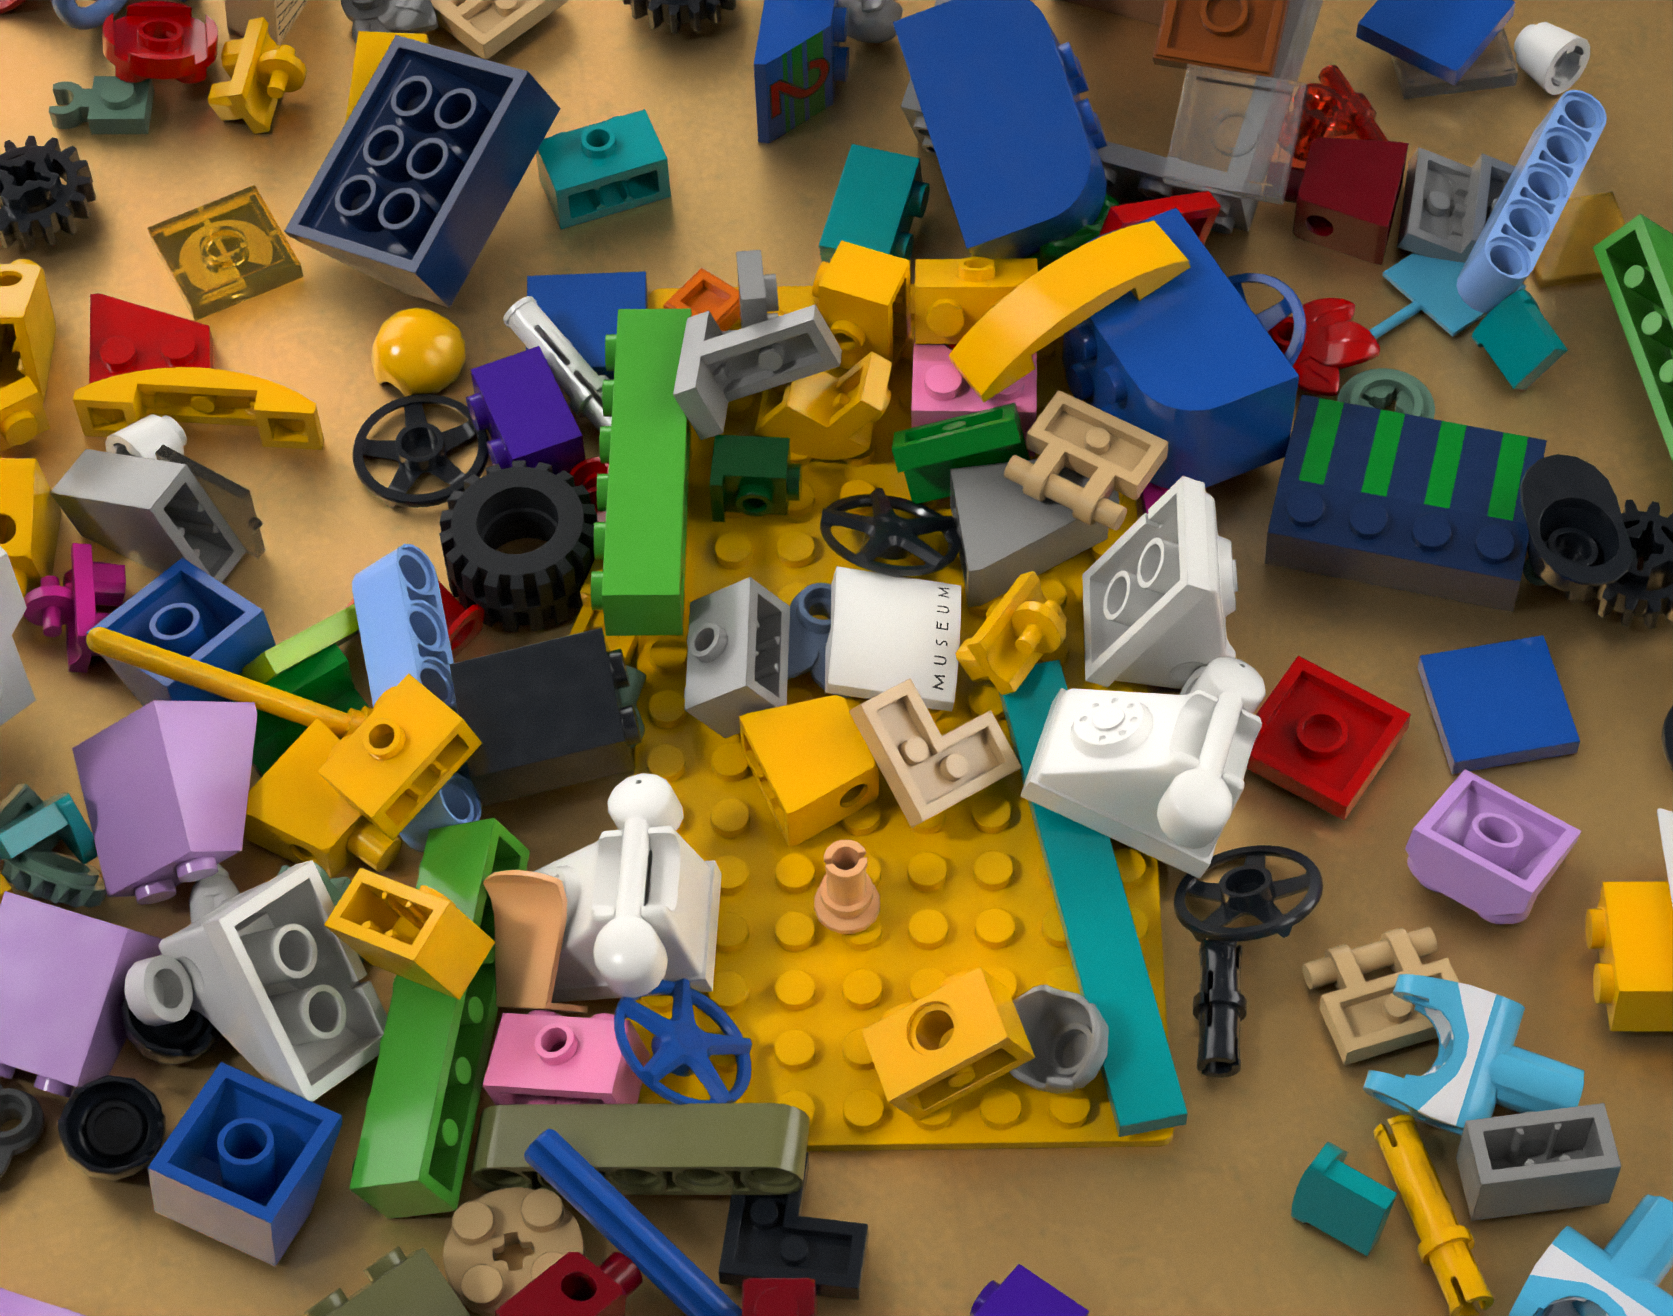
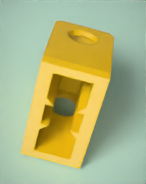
(28, 320)
(28, 521)
(809, 764)
(305, 818)

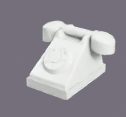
(1161, 595)
(1152, 764)
(637, 902)
(269, 984)

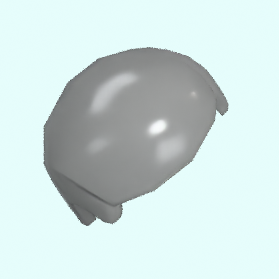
(1065, 1038)

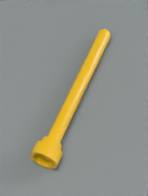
(223, 682)

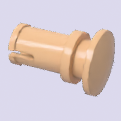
(846, 896)

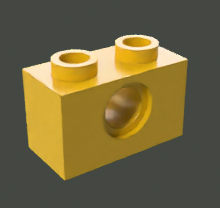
(983, 1046)

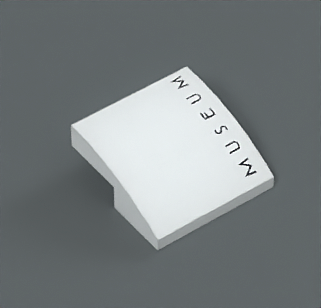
(893, 632)

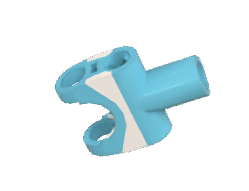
(1474, 1060)
(1619, 1280)

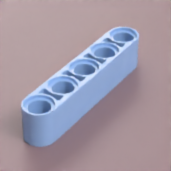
(1532, 201)
(404, 634)

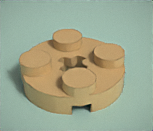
(489, 1225)

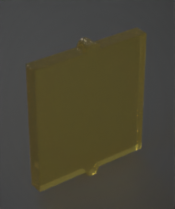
(1569, 250)

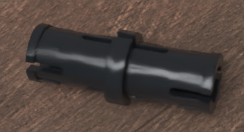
(1219, 1008)

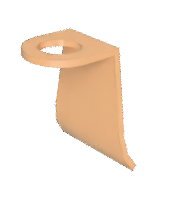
(528, 938)

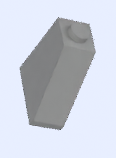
(147, 512)
(1011, 532)

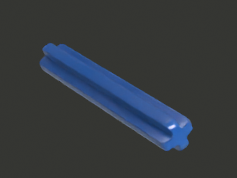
(627, 1228)

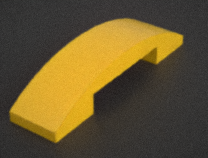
(1061, 297)
(202, 397)

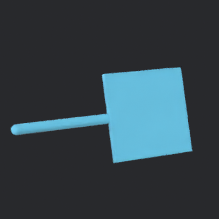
(1431, 288)

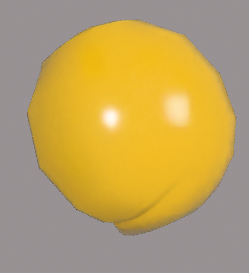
(418, 352)

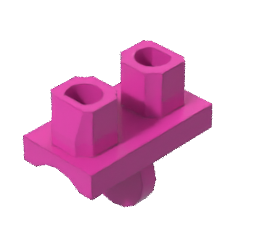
(75, 602)

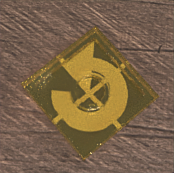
(225, 252)

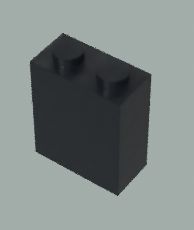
(546, 715)

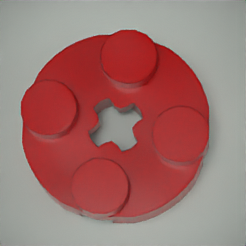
(160, 43)

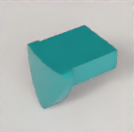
(1519, 339)
(51, 816)
(1342, 1201)

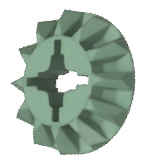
(1382, 386)
(55, 877)

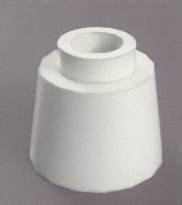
(1551, 56)
(147, 436)

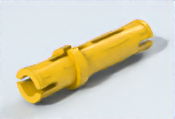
(1444, 1242)

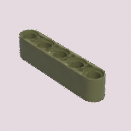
(652, 1146)

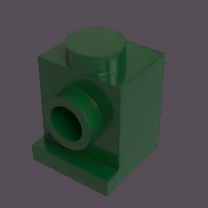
(753, 476)

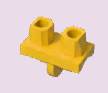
(258, 75)
(1014, 636)

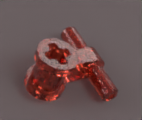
(1335, 111)

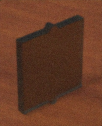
(230, 499)

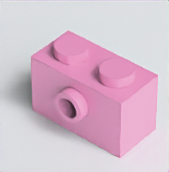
(562, 1061)

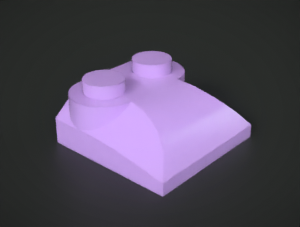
(1488, 849)

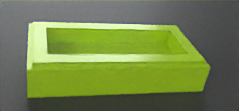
(287, 654)

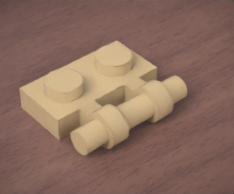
(1093, 445)
(1367, 1015)

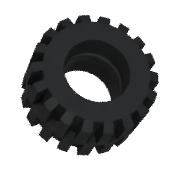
(511, 507)

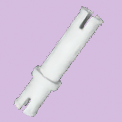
(534, 329)

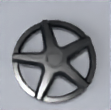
(418, 450)
(889, 534)
(1249, 892)

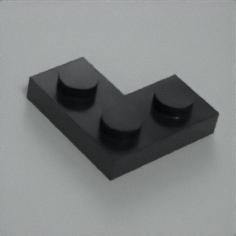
(773, 1240)

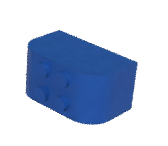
(1006, 123)
(1188, 369)

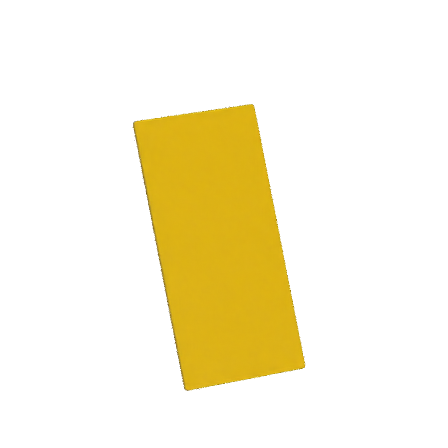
(950, 890)

